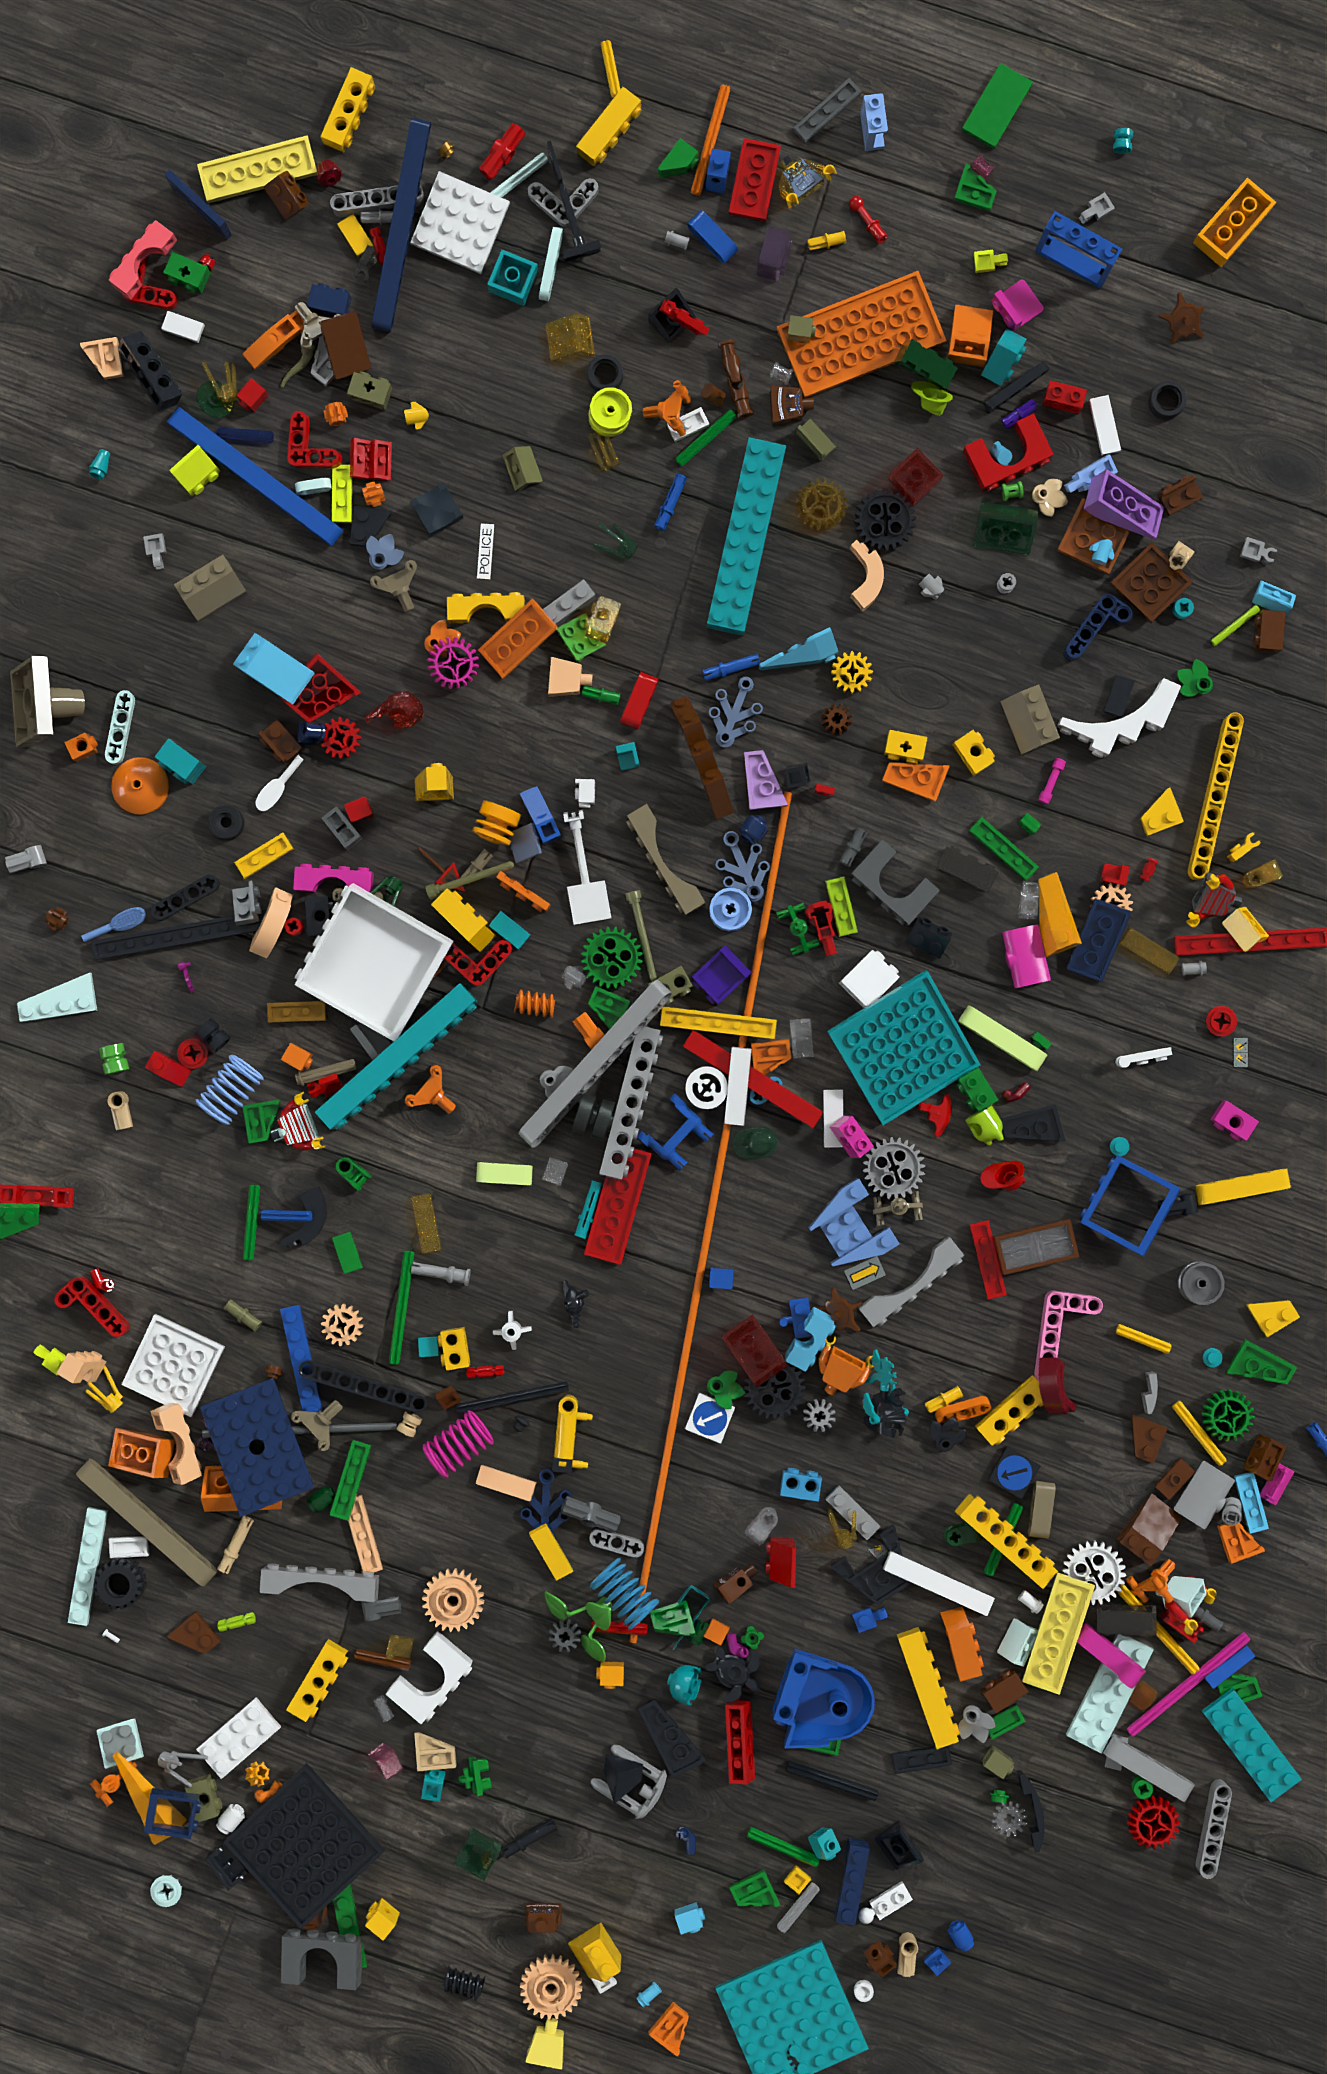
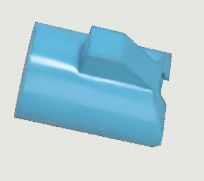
(1000, 454)
(1102, 551)

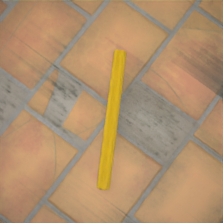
(1162, 1634)

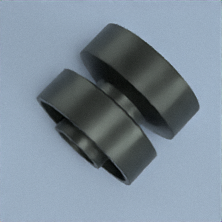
(598, 1118)

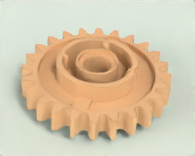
(450, 1614)
(551, 1972)

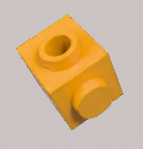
(611, 1674)

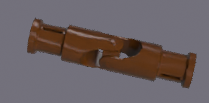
(732, 366)

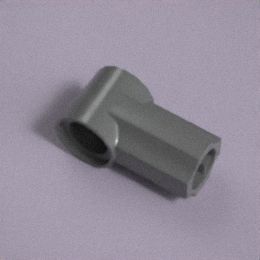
(380, 1608)

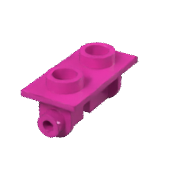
(1273, 1490)

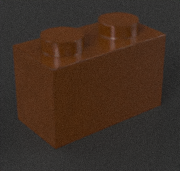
(1269, 631)
(1004, 1690)

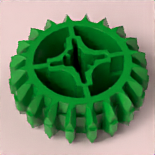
(1225, 1407)

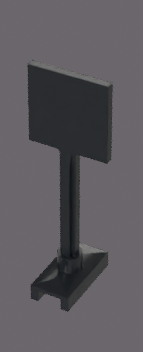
(580, 248)

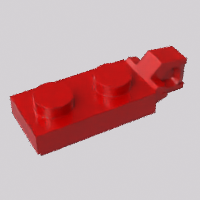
(682, 317)

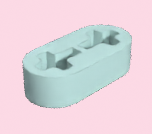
(313, 486)

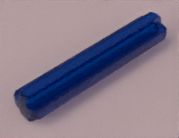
(245, 434)

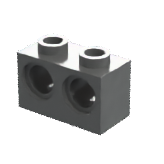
(342, 828)

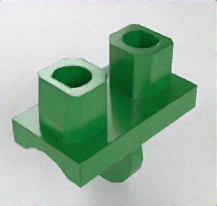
(478, 1784)

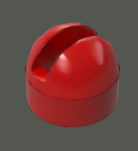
(207, 261)

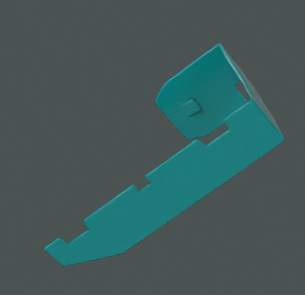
(681, 1598)

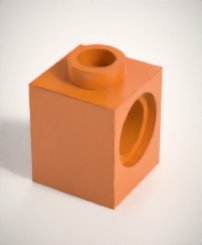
(73, 747)
(297, 1057)

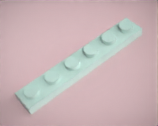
(87, 1566)

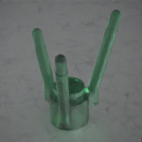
(627, 546)

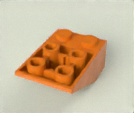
(970, 335)

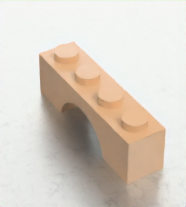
(184, 1465)

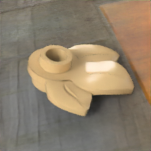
(1052, 497)

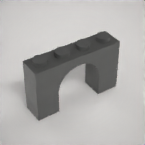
(904, 908)
(344, 1948)

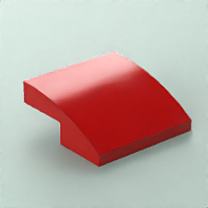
(370, 459)

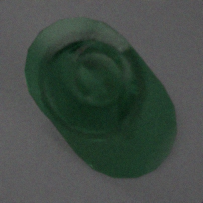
(755, 1143)

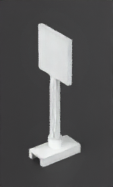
(587, 900)

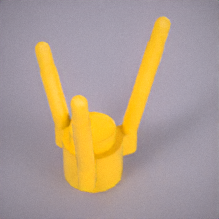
(110, 1402)

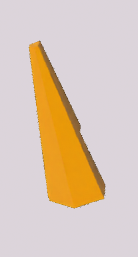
(140, 1793)

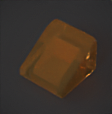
(1143, 1695)

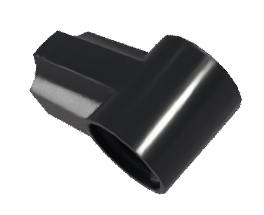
(1183, 1205)

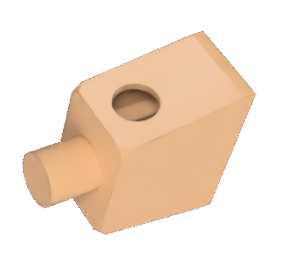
(566, 678)

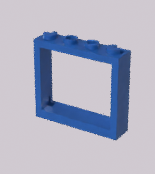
(1072, 259)
(1158, 1220)

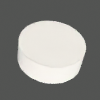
(863, 1991)

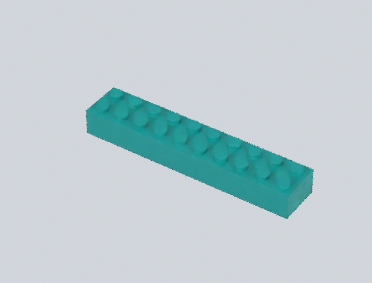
(746, 536)
(396, 1057)

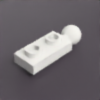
(885, 1903)

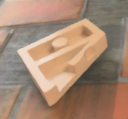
(105, 356)

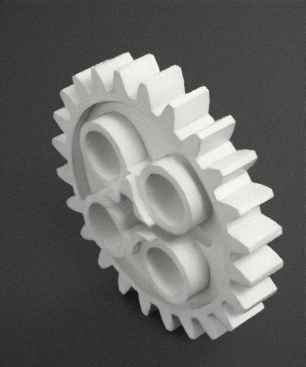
(1109, 1564)

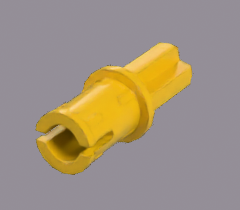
(826, 240)
(944, 1399)

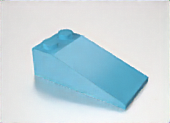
(273, 668)

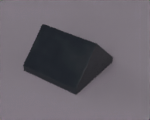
(661, 323)
(899, 1846)

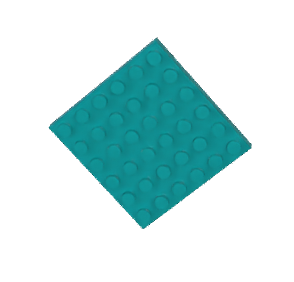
(904, 1047)
(790, 2002)

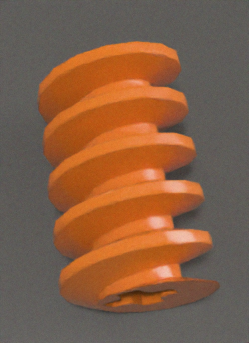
(535, 1003)

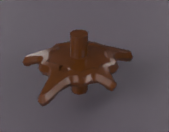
(1184, 319)
(841, 1312)

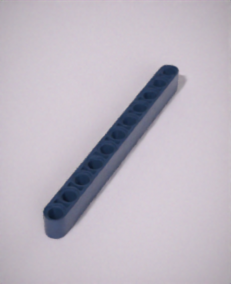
(401, 225)

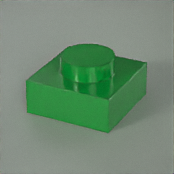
(1040, 1041)

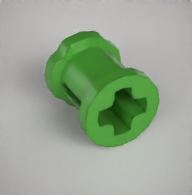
(1006, 488)

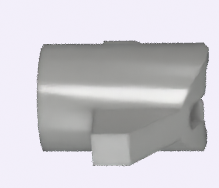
(931, 586)

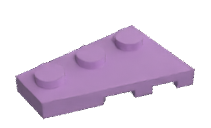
(762, 783)

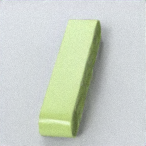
(1002, 1038)

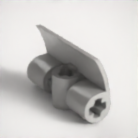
(1204, 1495)

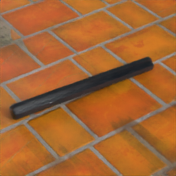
(513, 1397)

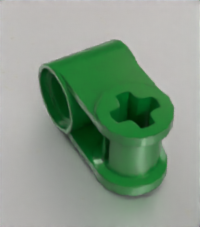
(353, 1173)

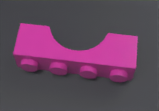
(308, 878)

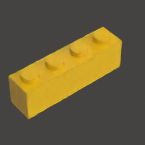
(609, 126)

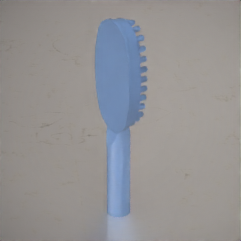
(121, 922)

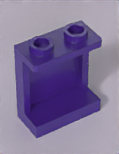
(720, 975)

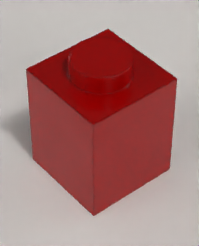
(252, 395)

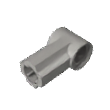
(31, 858)

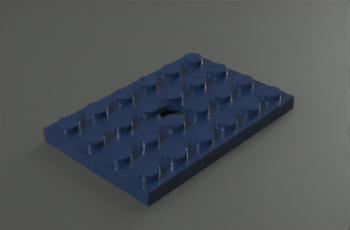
(261, 1478)

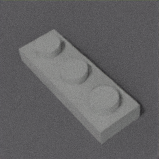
(846, 1505)

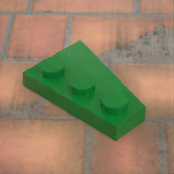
(1259, 1363)

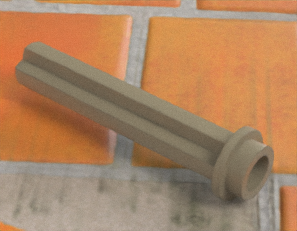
(315, 1074)

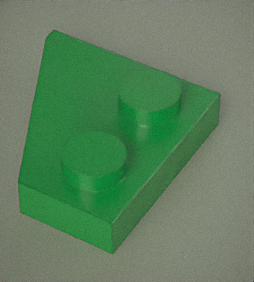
(974, 190)
(608, 1006)
(260, 1120)
(17, 1218)
(674, 1619)
(1244, 1685)
(754, 1891)

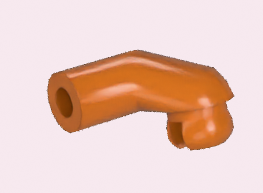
(263, 1796)

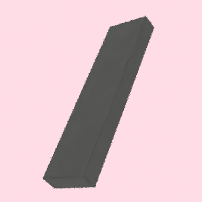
(827, 111)

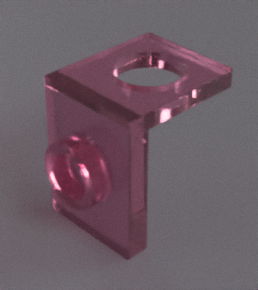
(386, 1760)

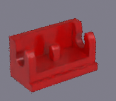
(1170, 1619)

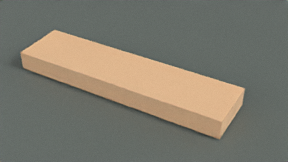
(364, 1537)

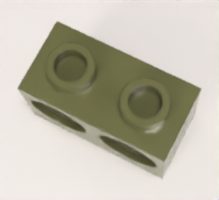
(668, 981)

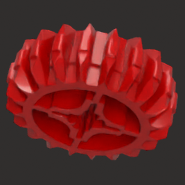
(1167, 1828)

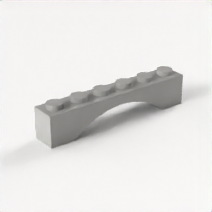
(942, 1257)
(359, 1586)

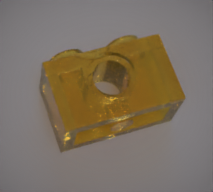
(602, 629)

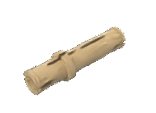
(231, 1552)

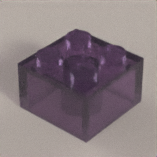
(774, 253)

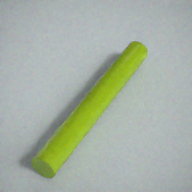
(1235, 625)

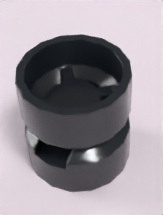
(212, 1036)

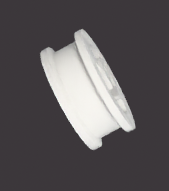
(695, 1078)

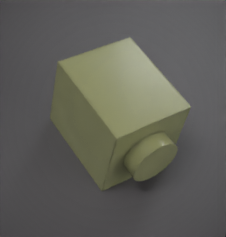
(801, 329)
(998, 1762)

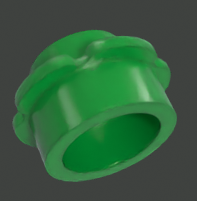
(999, 1796)

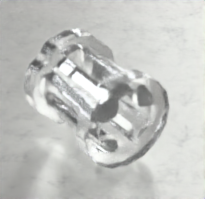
(784, 378)

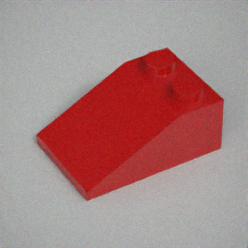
(782, 1560)

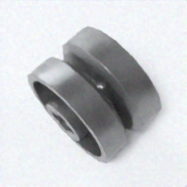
(1208, 1291)

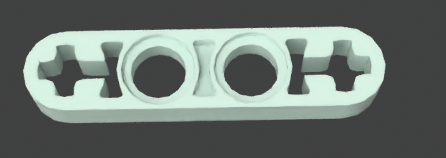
(550, 264)
(120, 727)

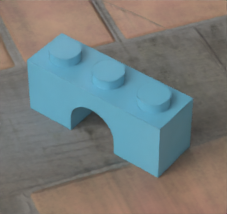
(803, 1353)

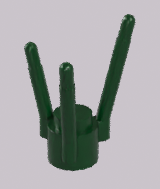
(392, 887)

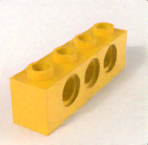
(354, 82)
(1001, 1412)
(330, 1652)

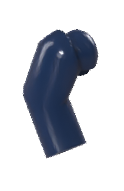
(688, 1837)

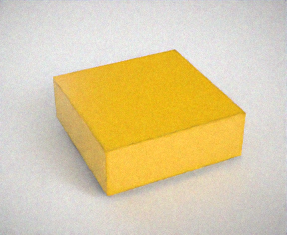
(797, 1879)

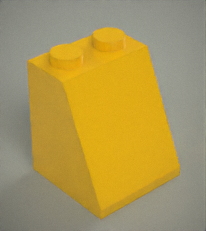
(597, 1953)

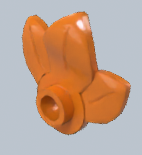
(440, 631)

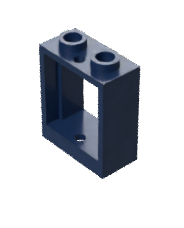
(171, 1830)

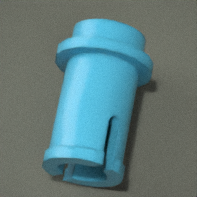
(649, 1994)

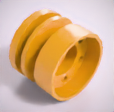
(496, 823)

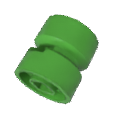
(113, 1058)

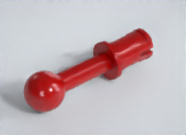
(856, 204)

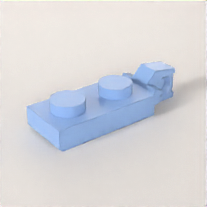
(1082, 478)

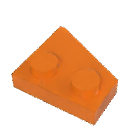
(770, 1054)
(1237, 1542)
(670, 2028)

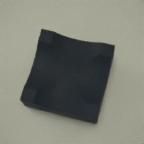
(437, 509)

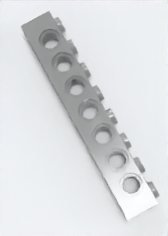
(608, 1168)

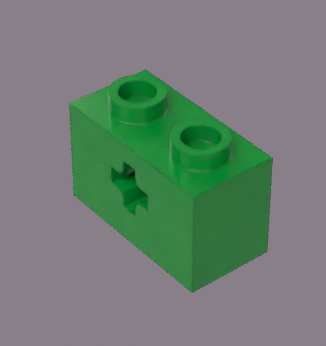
(180, 265)

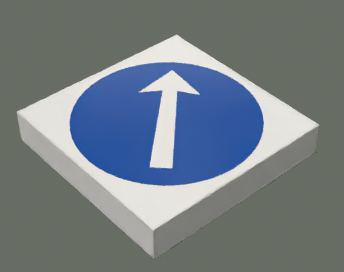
(709, 1418)

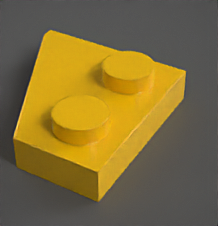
(1162, 814)

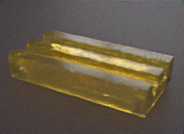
(609, 465)

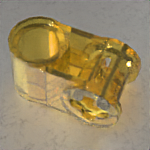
(1265, 874)

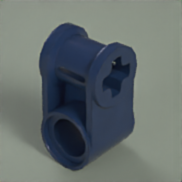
(310, 733)

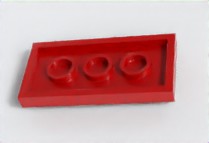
(754, 179)

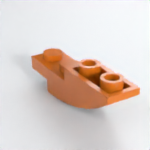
(274, 340)

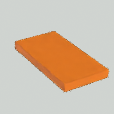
(518, 638)

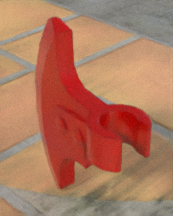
(938, 1114)

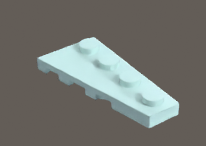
(66, 999)

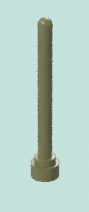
(433, 891)
(634, 899)

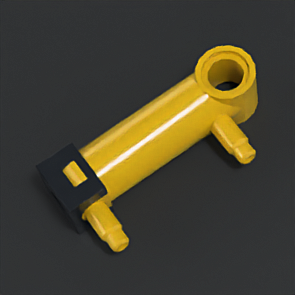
(565, 1437)

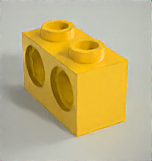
(459, 1348)

